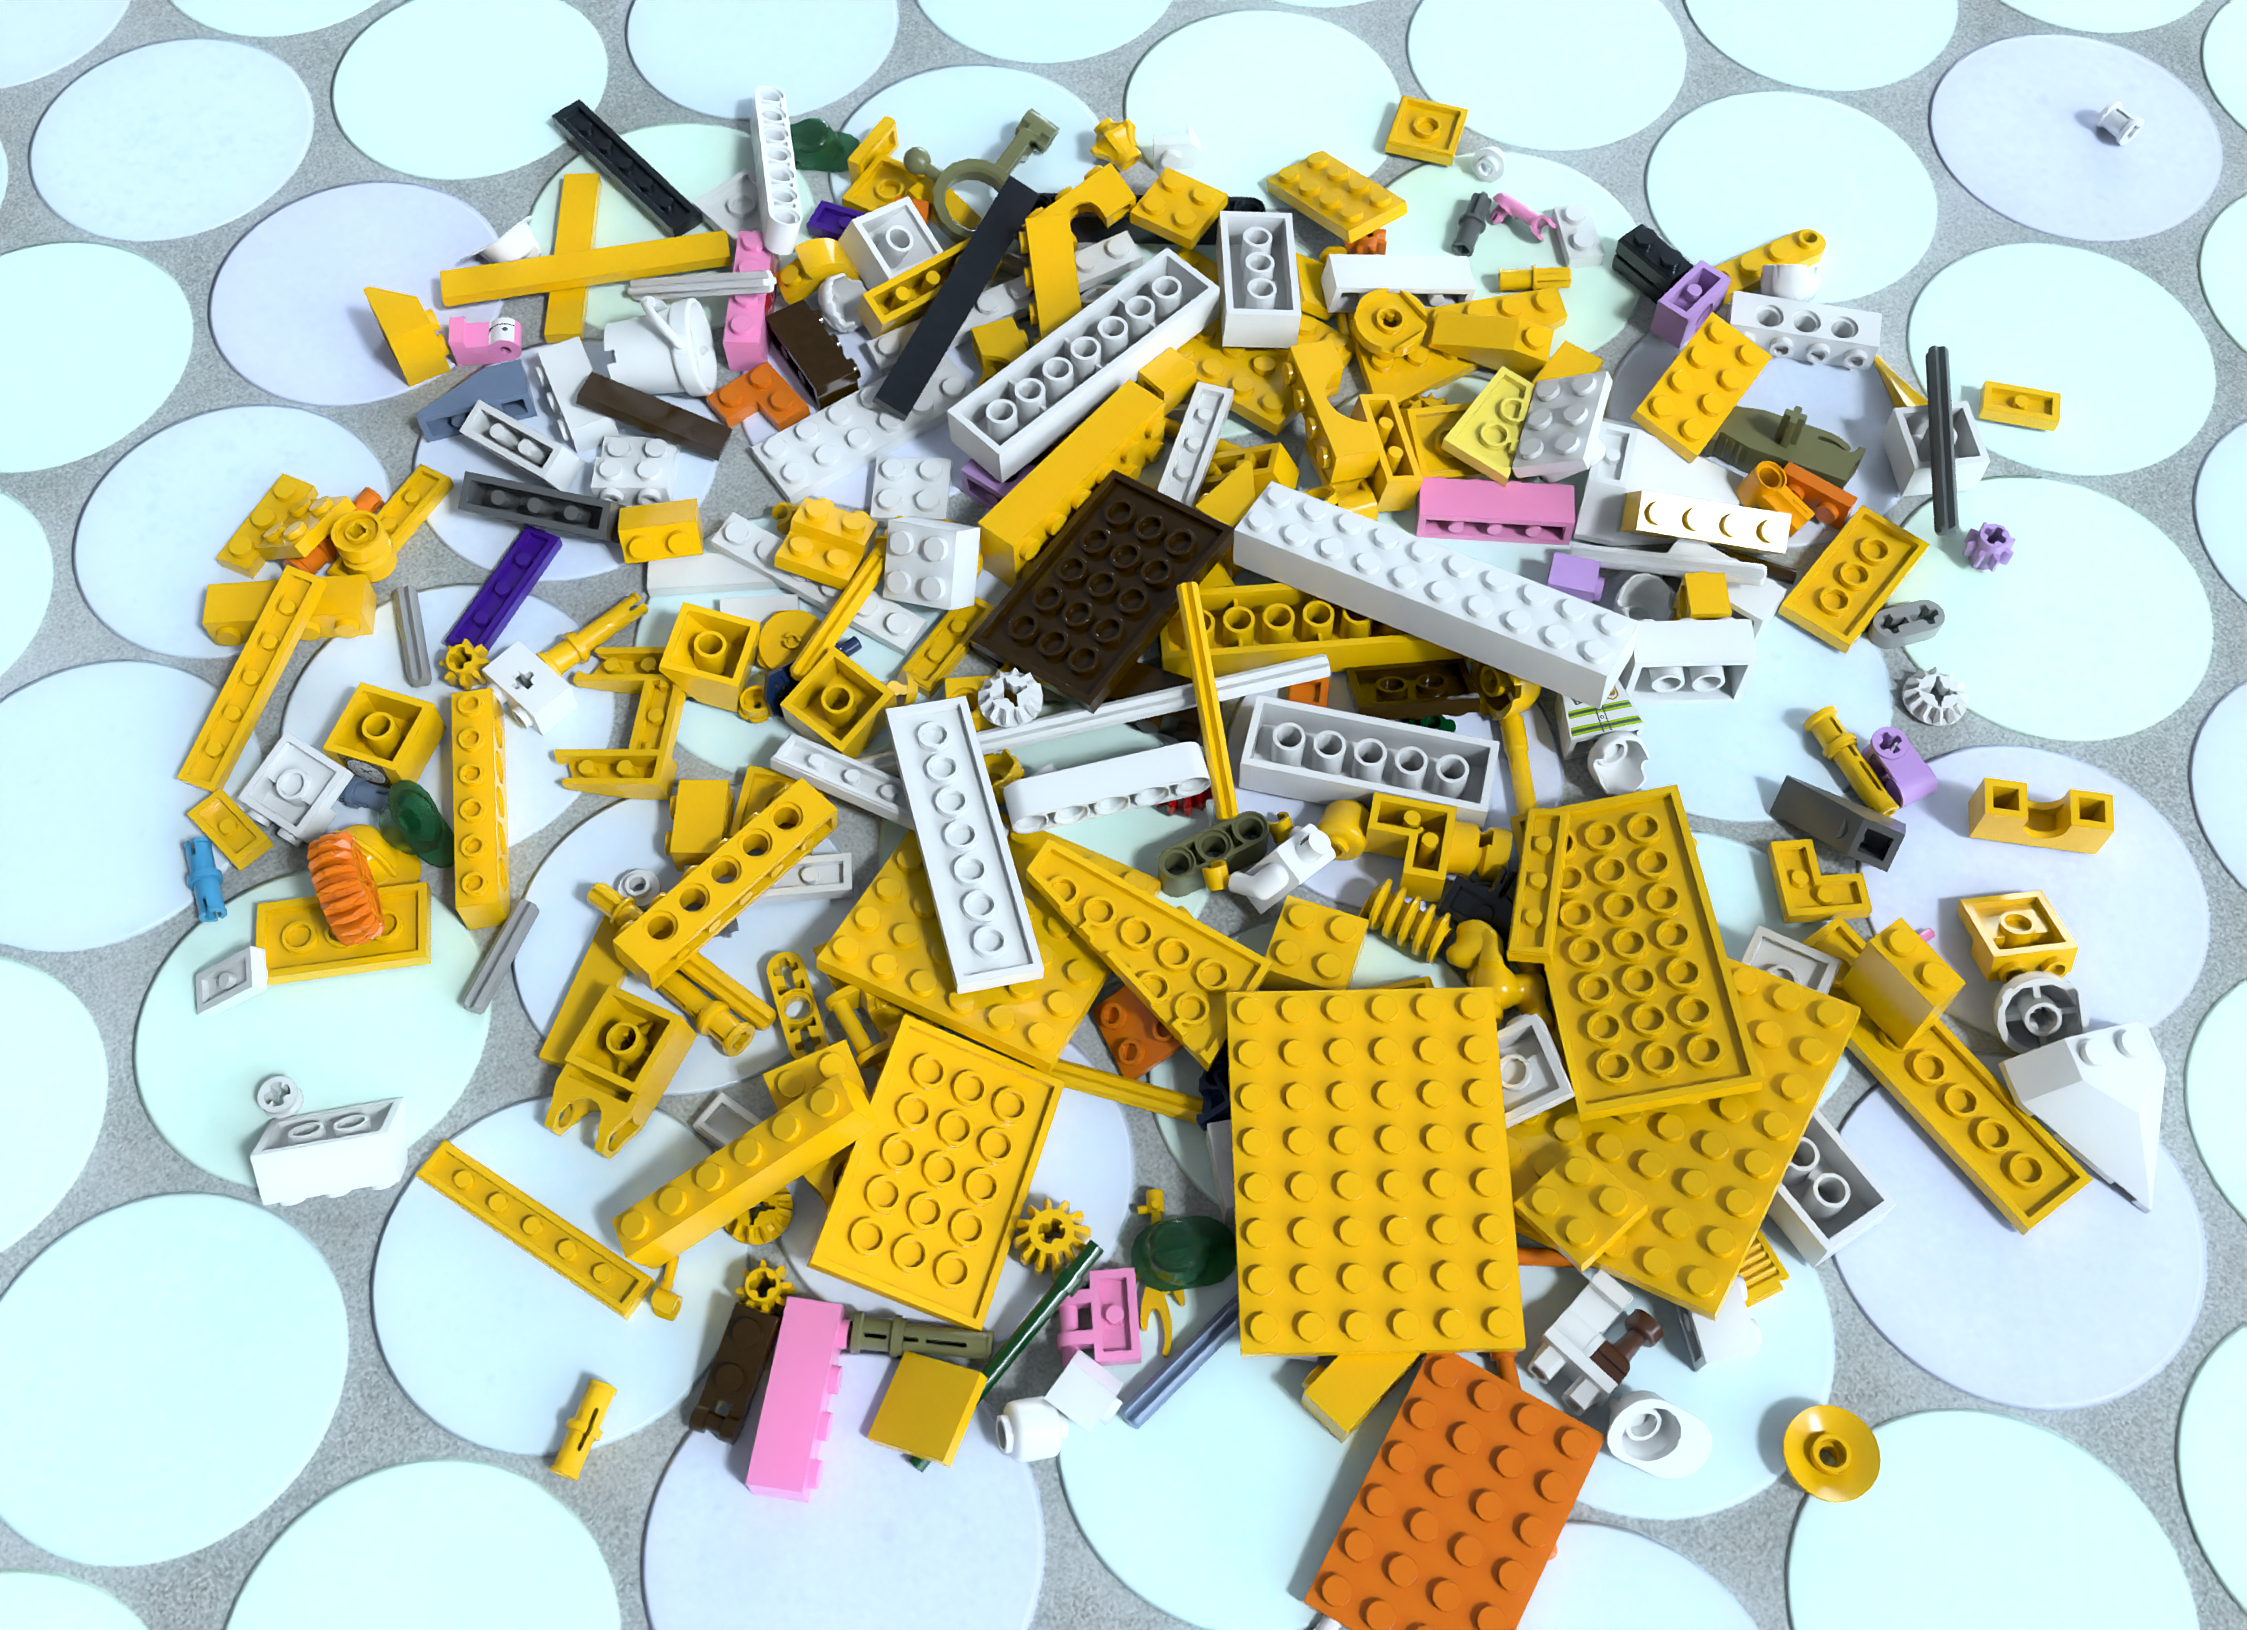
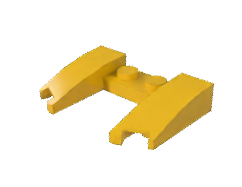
(647, 766)

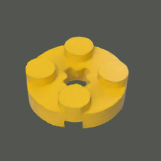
(1384, 340)

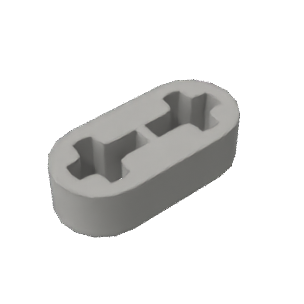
(1904, 619)

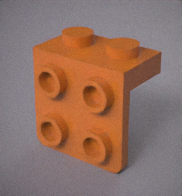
(1134, 1034)

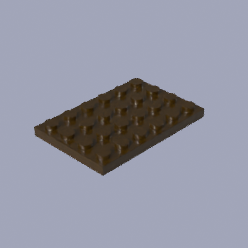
(1102, 590)

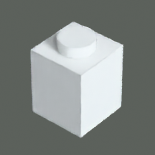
(1085, 1392)

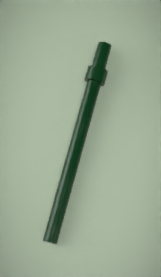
(1066, 1282)

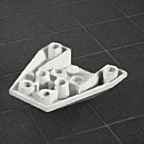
(1642, 462)

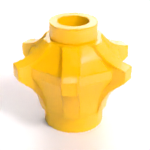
(1116, 143)

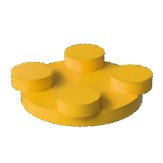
(785, 637)

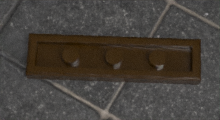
(654, 416)

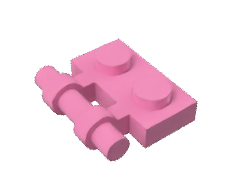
(1114, 1319)

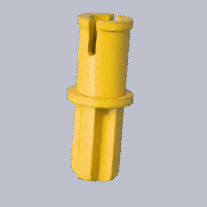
(1534, 278)

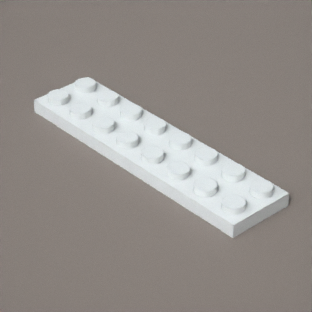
(963, 846)

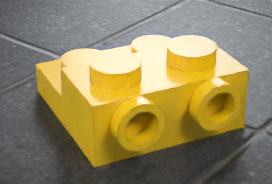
(826, 543)
(2017, 935)

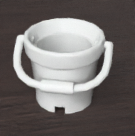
(664, 349)

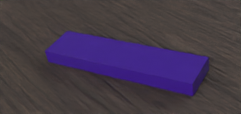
(506, 588)

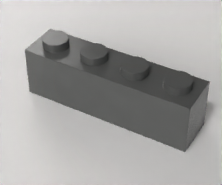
(540, 506)

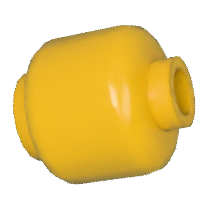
(1346, 827)

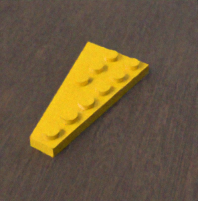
(1434, 369)
(1156, 950)

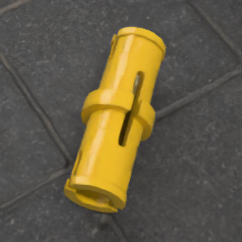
(583, 1430)

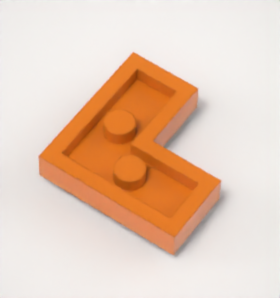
(761, 391)

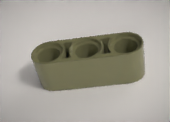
(1223, 838)

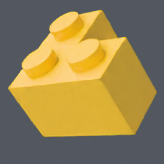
(1419, 835)

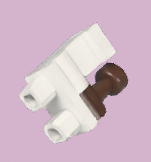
(1582, 1352)

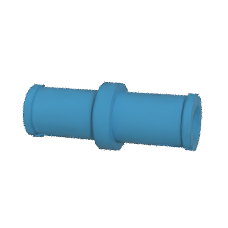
(205, 879)

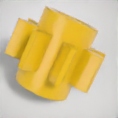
(465, 664)
(755, 1285)

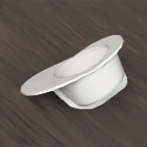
(513, 245)
(1657, 1435)

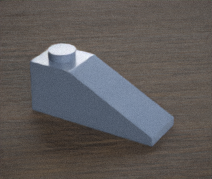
(500, 386)

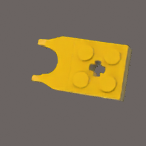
(619, 1068)
(799, 1077)

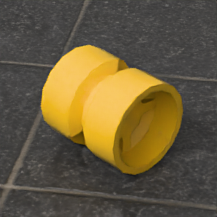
(364, 545)
(1479, 850)

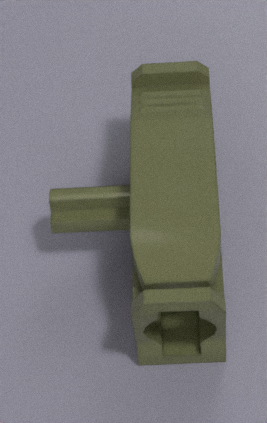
(1760, 435)

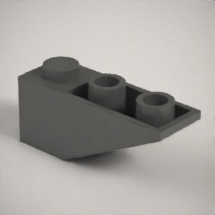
(1840, 822)

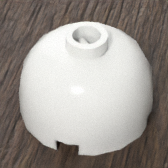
(2039, 1011)

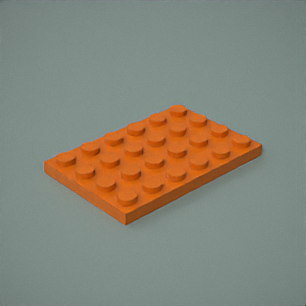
(1456, 1507)

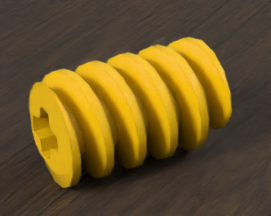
(1407, 921)

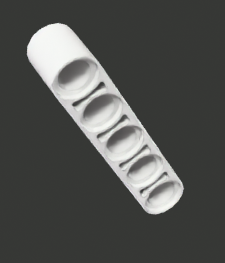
(1106, 787)

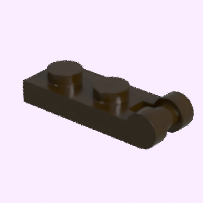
(736, 1371)

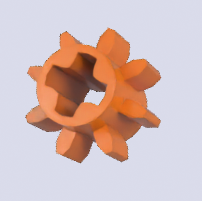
(1369, 245)

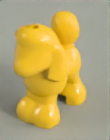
(1481, 952)

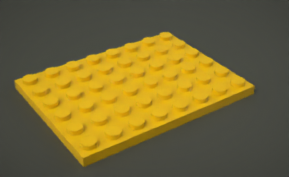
(1706, 1162)
(1371, 1173)

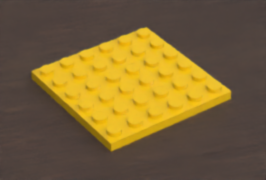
(898, 954)

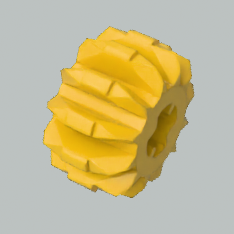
(1043, 1225)

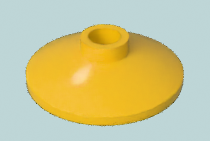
(1846, 1438)

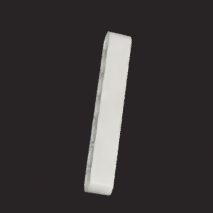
(775, 170)

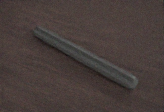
(1941, 441)

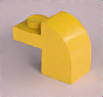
(815, 262)

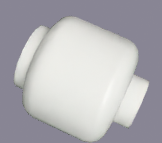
(1031, 1429)

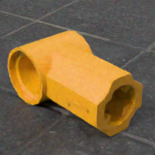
(1767, 490)

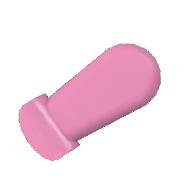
(1516, 209)

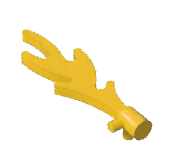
(1153, 1299)

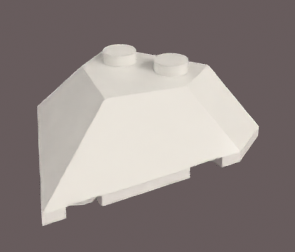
(2100, 1100)

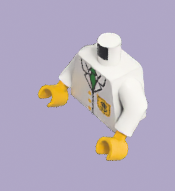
(1282, 870)

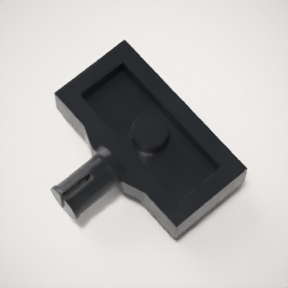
(1482, 902)

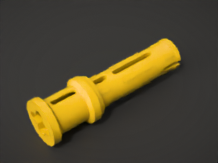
(577, 646)
(1842, 749)
(710, 1016)

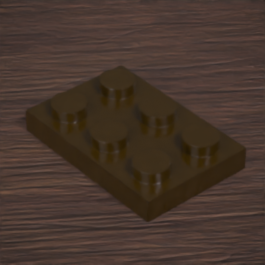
(1413, 689)

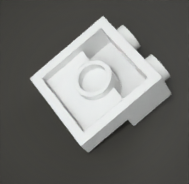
(636, 470)
(295, 790)
(1530, 1069)

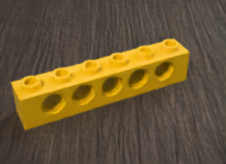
(480, 809)
(657, 959)

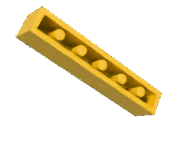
(744, 1172)

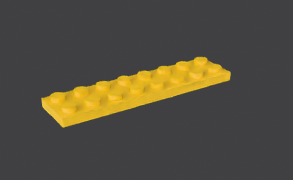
(1960, 1105)

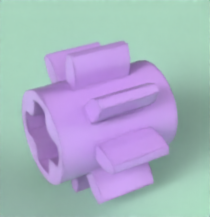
(1988, 546)

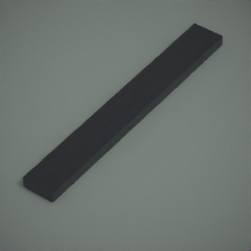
(956, 299)

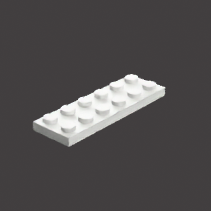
(853, 434)

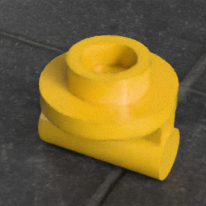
(904, 688)

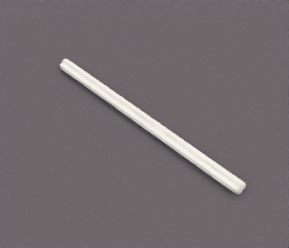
(1135, 708)

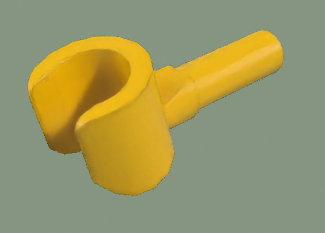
(664, 1302)

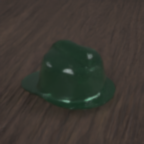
(820, 147)
(415, 825)
(1184, 1253)

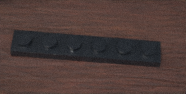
(627, 169)

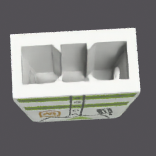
(1583, 725)

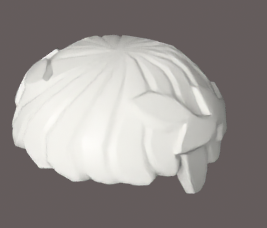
(839, 302)

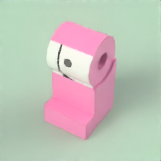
(485, 341)

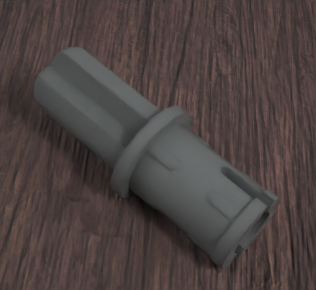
(1471, 224)

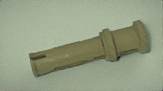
(895, 1330)

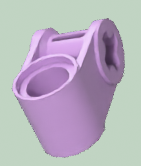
(1901, 769)

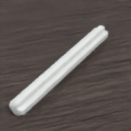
(703, 285)
(1670, 564)

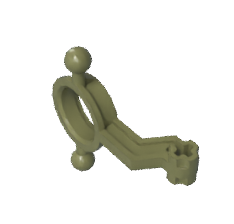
(1031, 134)

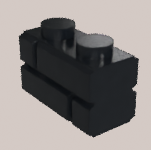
(1649, 262)

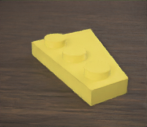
(1491, 426)

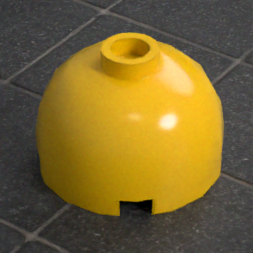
(1501, 692)

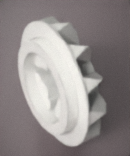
(1925, 707)
(999, 709)

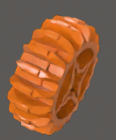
(346, 888)

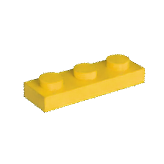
(240, 550)

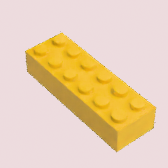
(1119, 436)

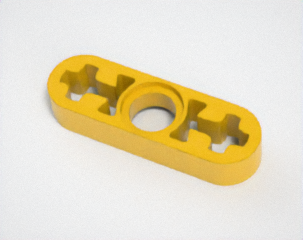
(785, 997)

